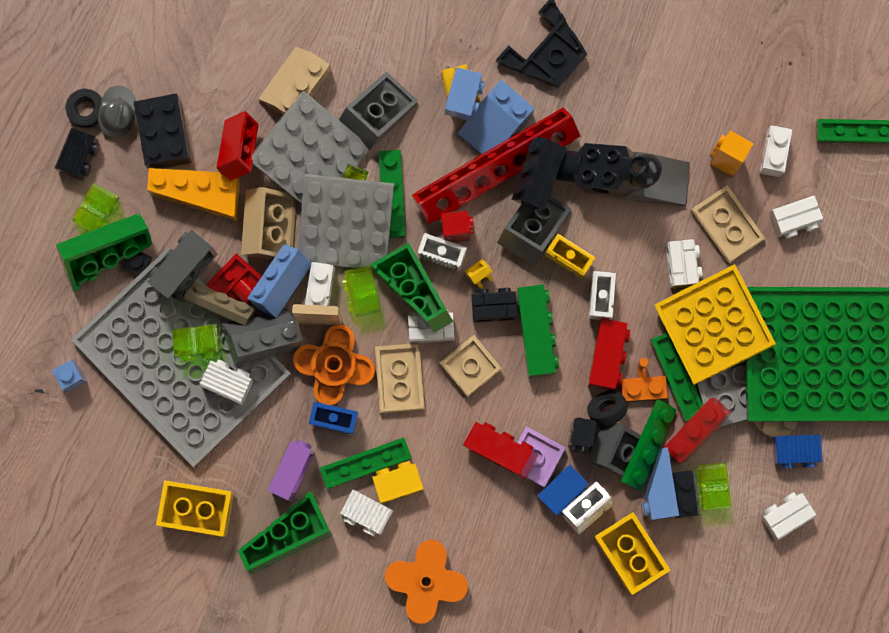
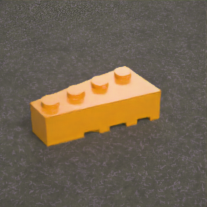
(196, 189)

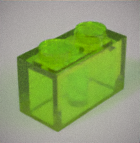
(362, 291)

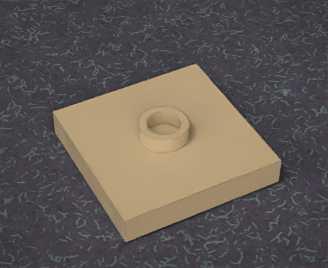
(470, 366)

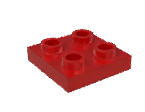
(235, 279)

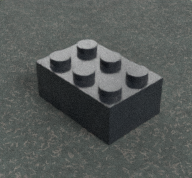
(162, 131)

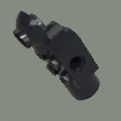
(609, 169)

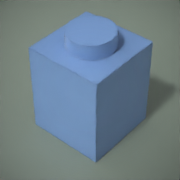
(69, 376)

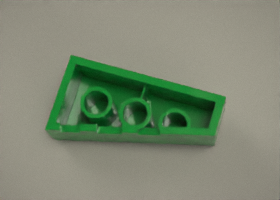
(102, 249)
(410, 282)
(286, 535)

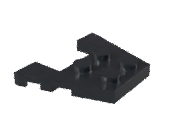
(554, 57)

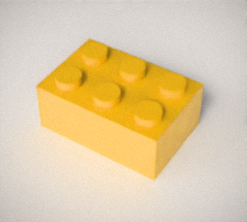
(195, 508)
(631, 553)

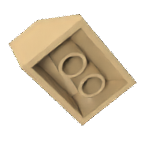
(299, 73)
(267, 222)

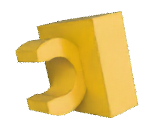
(478, 272)

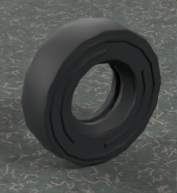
(72, 105)
(604, 399)

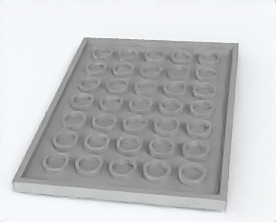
(136, 352)

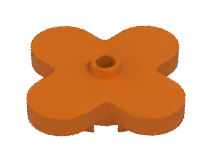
(338, 348)
(408, 577)

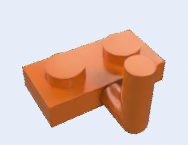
(644, 387)

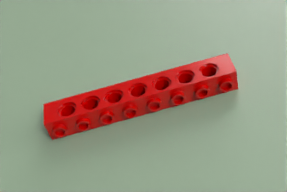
(484, 166)

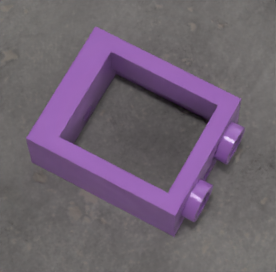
(291, 470)

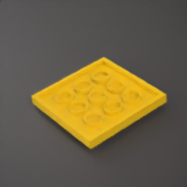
(715, 324)

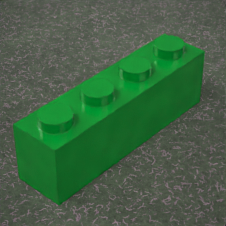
(536, 331)

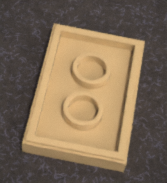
(727, 224)
(316, 315)
(399, 378)

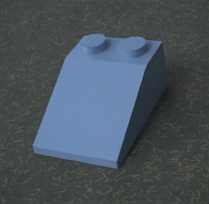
(497, 118)
(660, 493)

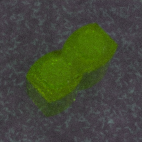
(96, 208)
(196, 342)
(713, 486)

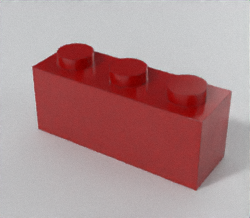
(237, 146)
(609, 354)
(697, 430)
(501, 449)

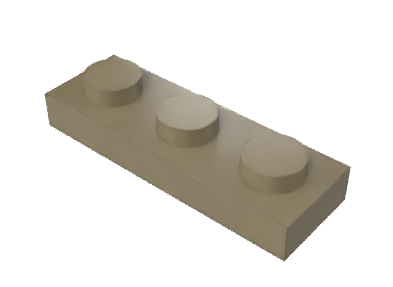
(219, 303)

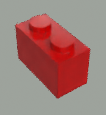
(457, 226)

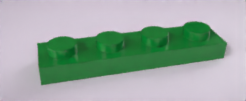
(852, 131)
(391, 172)
(677, 376)
(648, 445)
(365, 463)

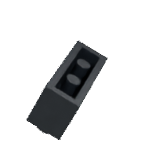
(538, 173)

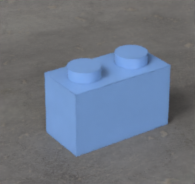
(463, 94)

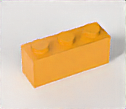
(730, 153)

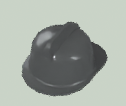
(116, 111)

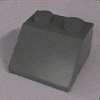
(614, 448)

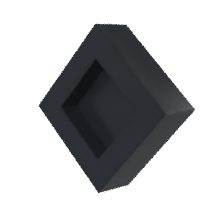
(137, 263)

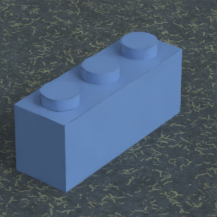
(279, 281)

